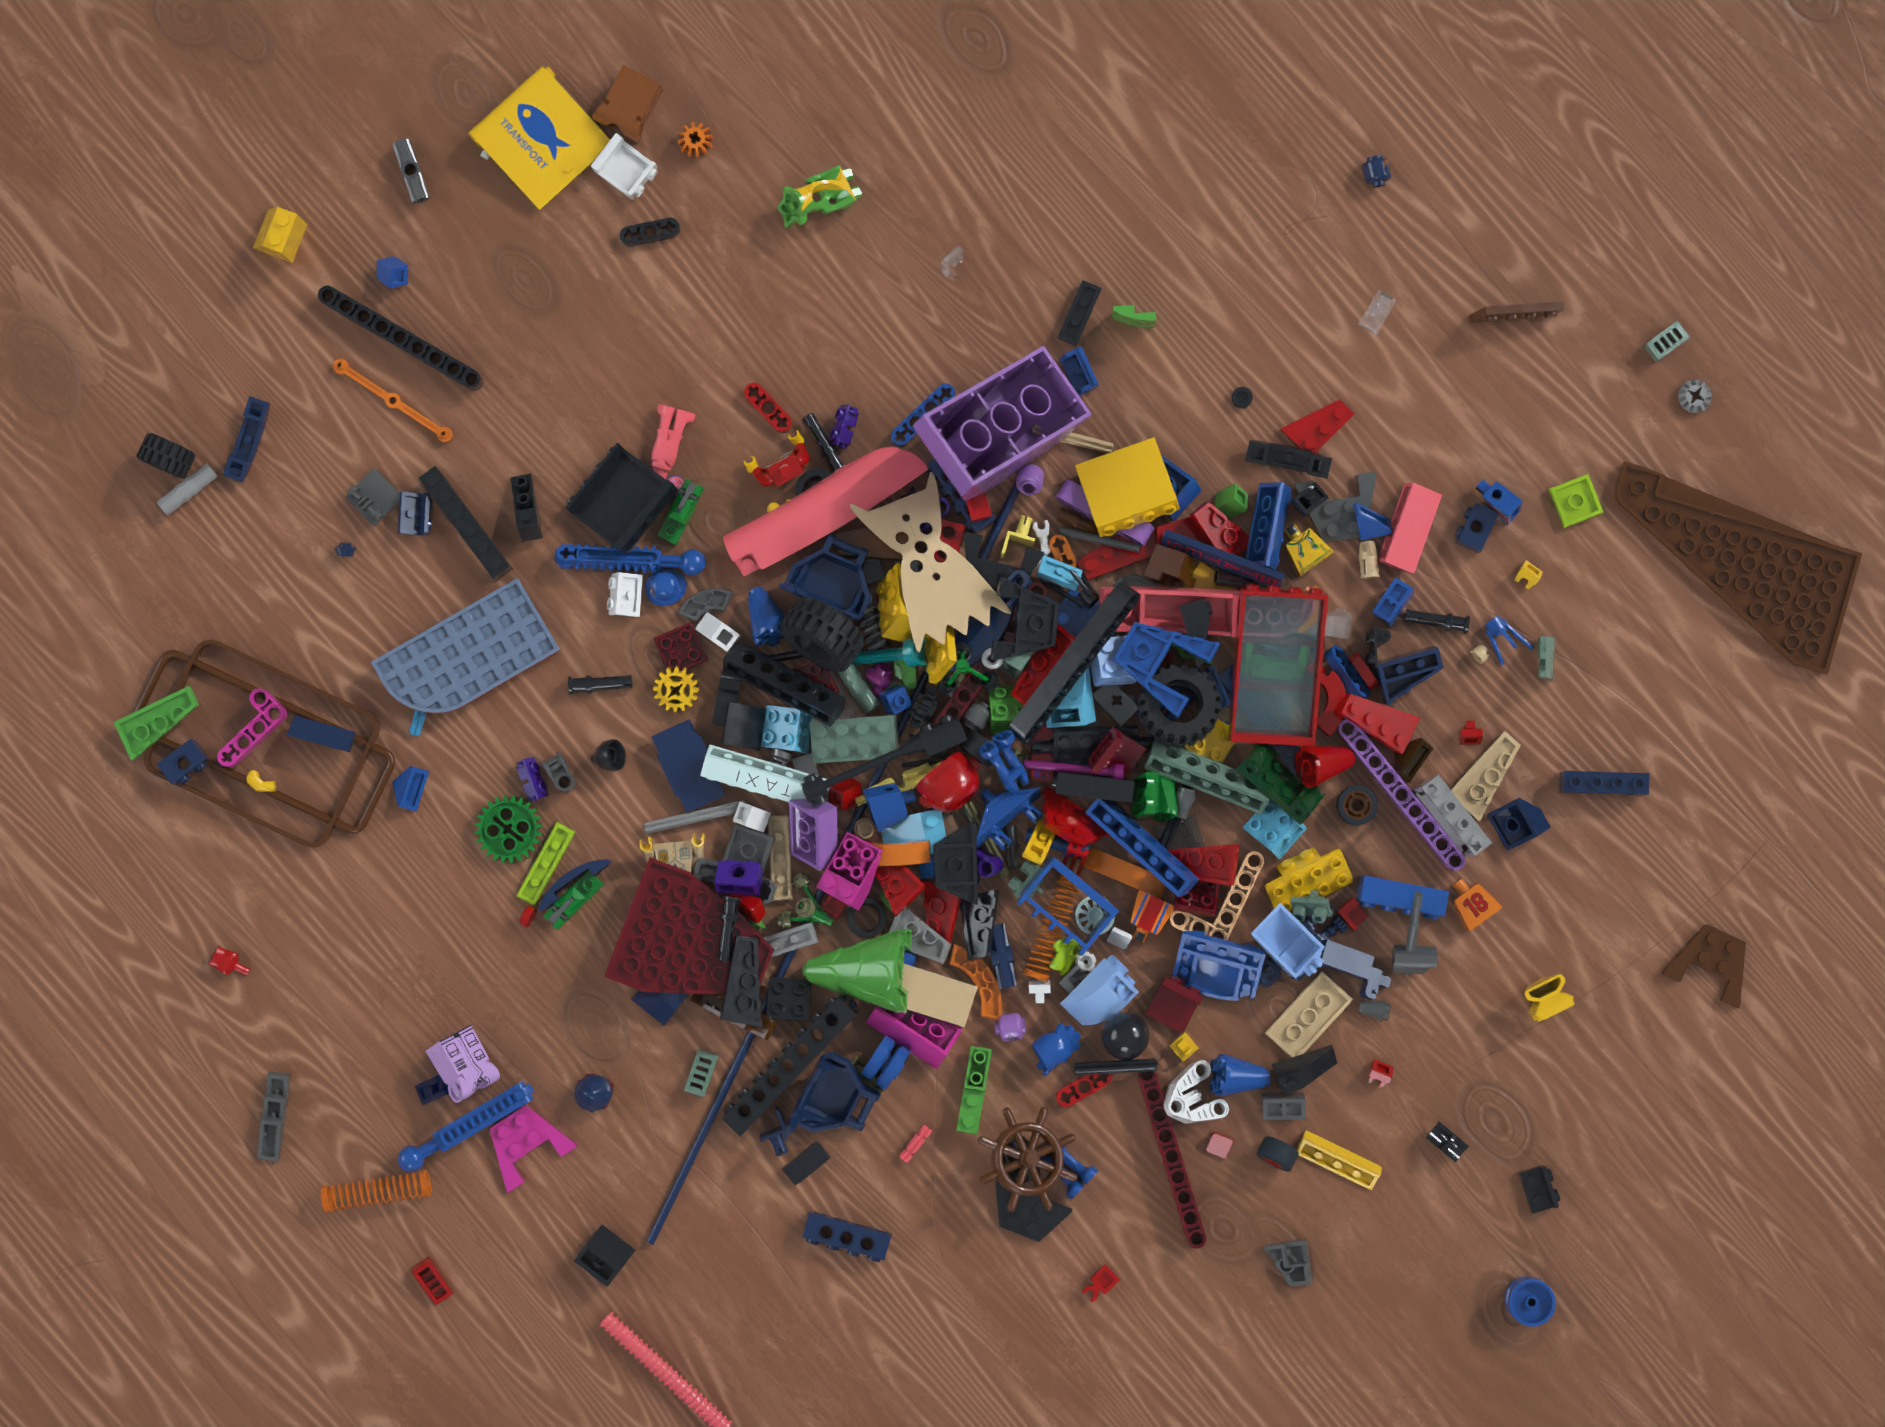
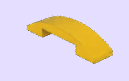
(1039, 843)

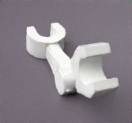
(1042, 535)

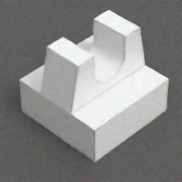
(1039, 988)

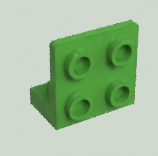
(1002, 709)

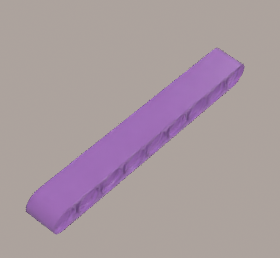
(1410, 799)

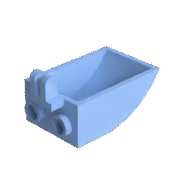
(1289, 943)
(1101, 993)

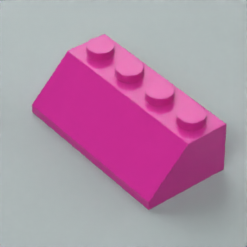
(921, 1034)

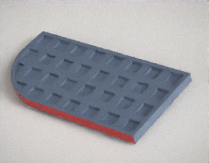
(468, 653)

